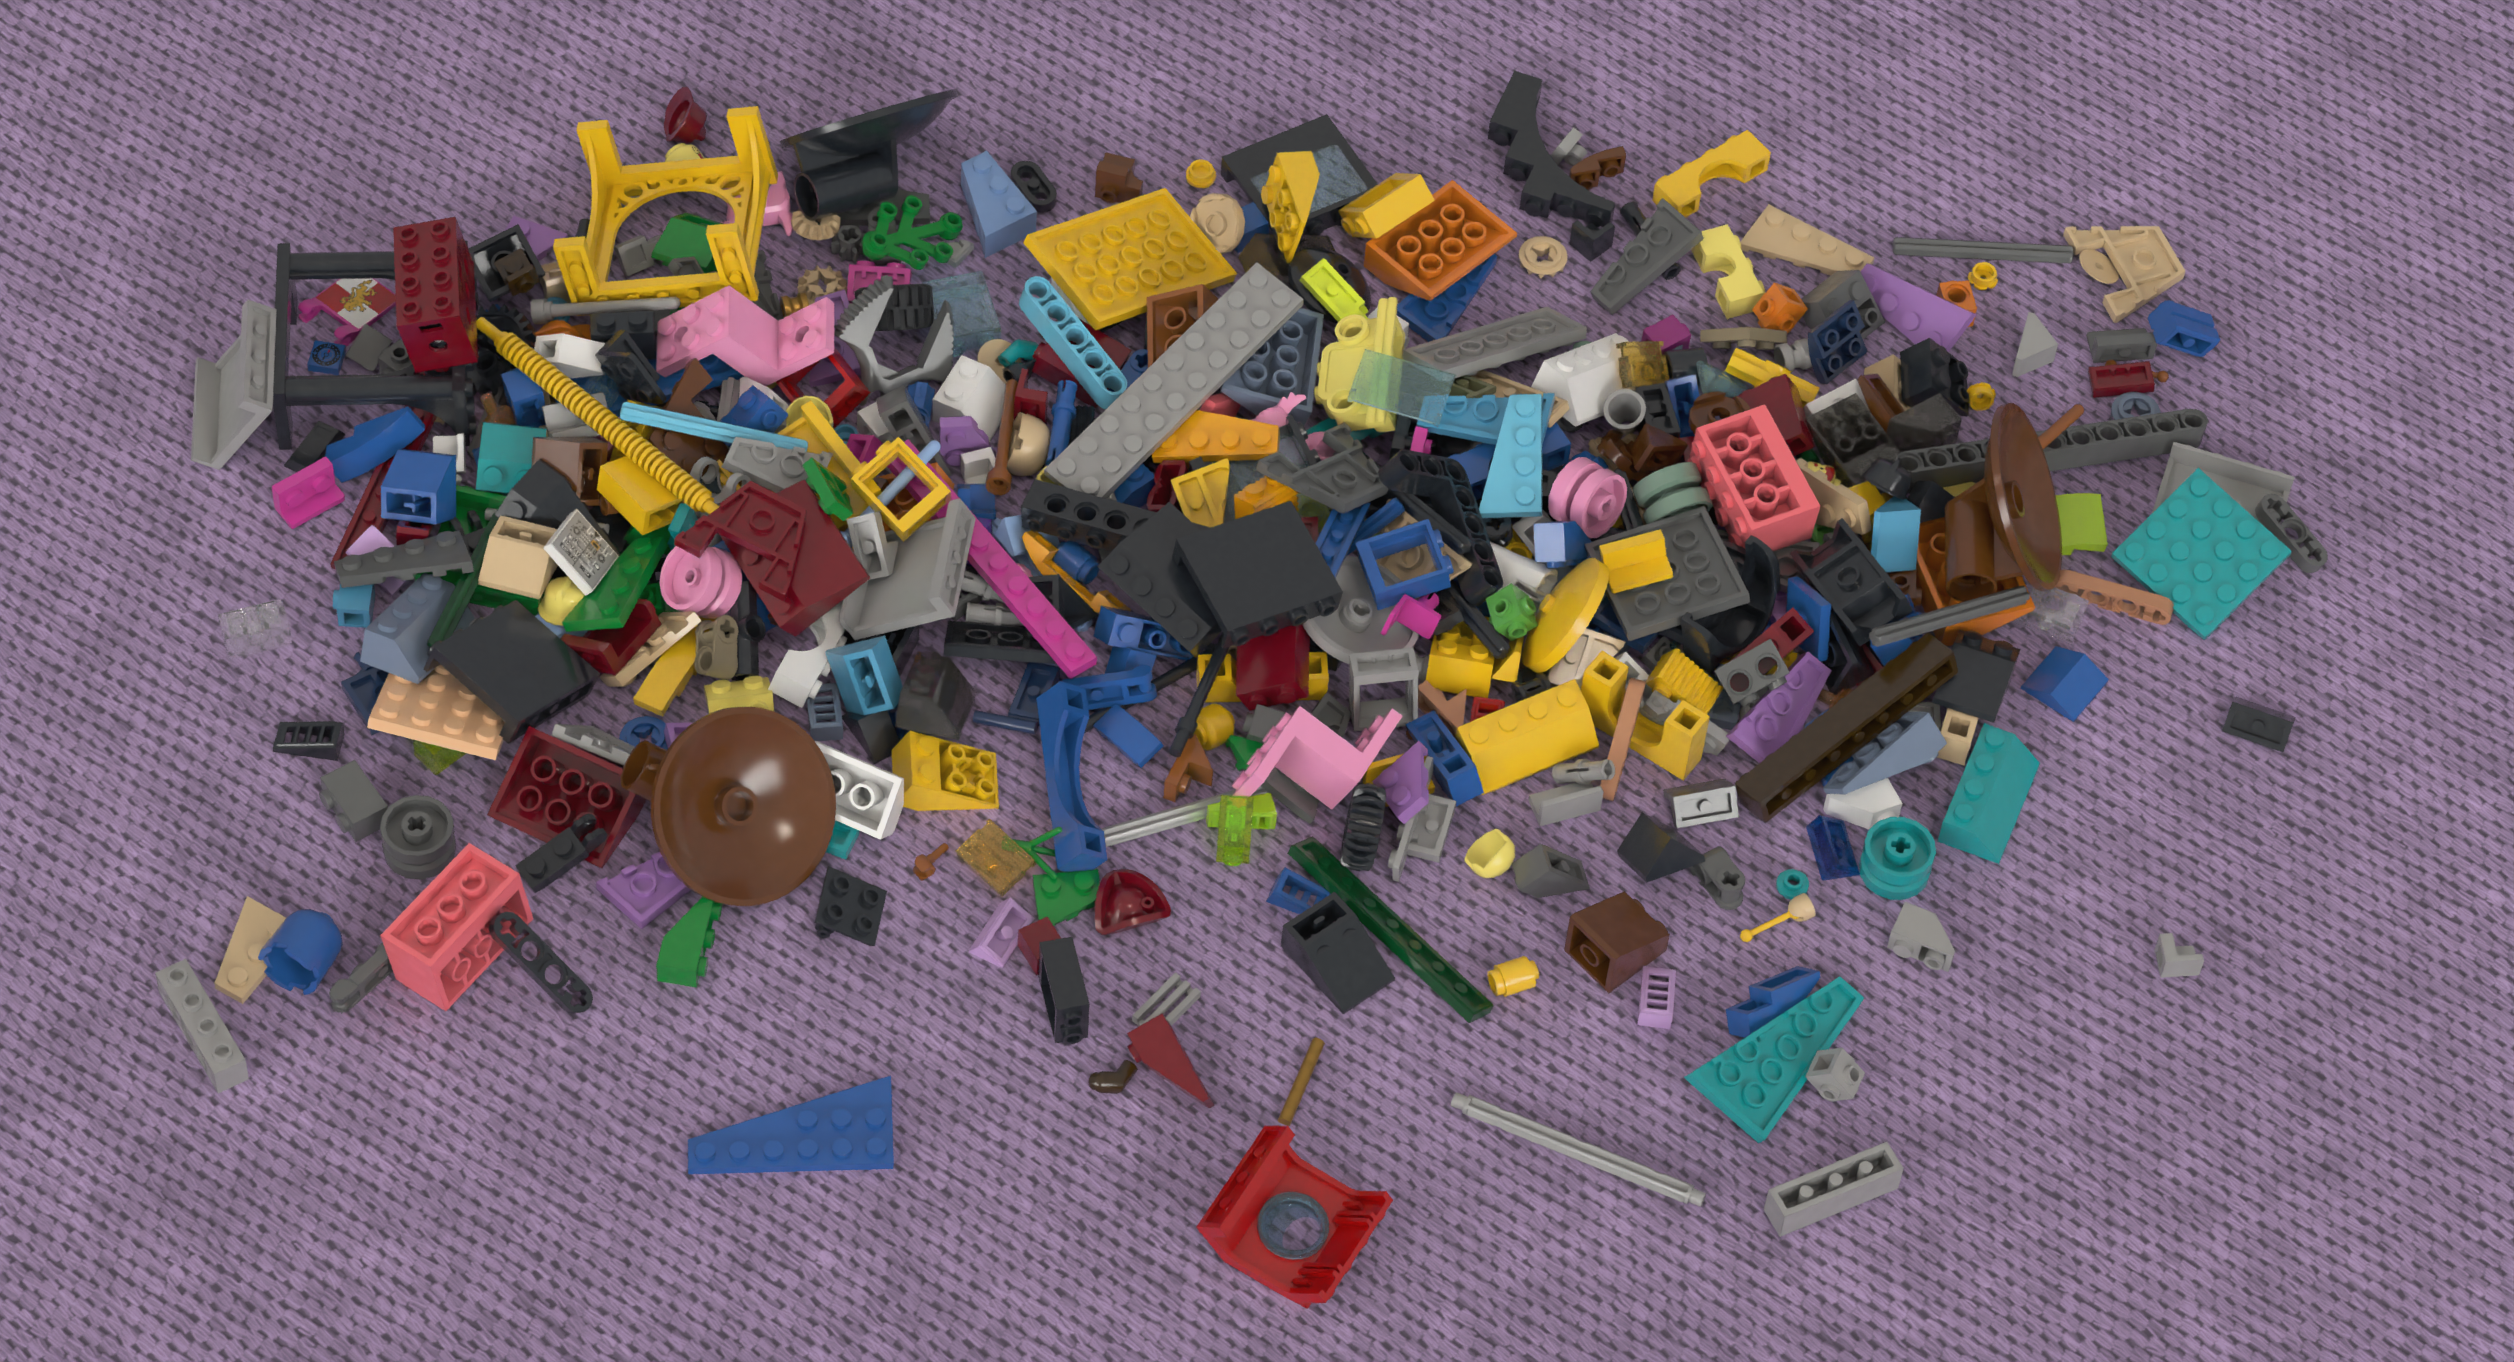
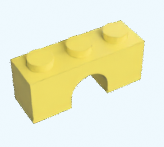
(1723, 252)

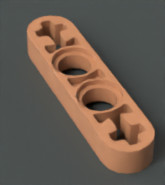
(2145, 605)
(1623, 734)

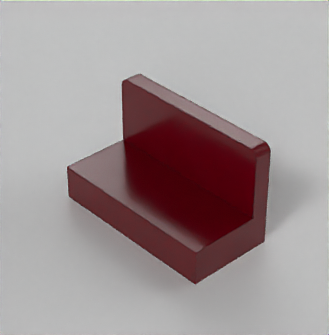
(1030, 400)

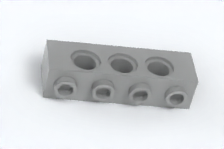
(202, 1026)

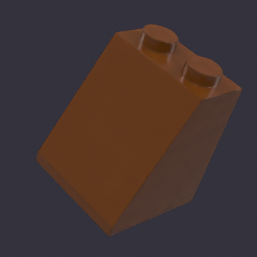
(1615, 939)

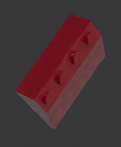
(823, 569)
(556, 785)

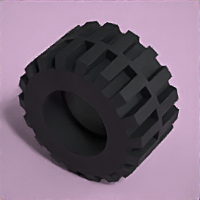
(907, 308)

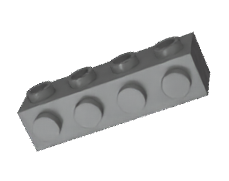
(1833, 1189)

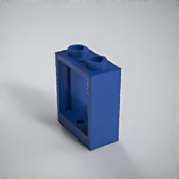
(1397, 541)

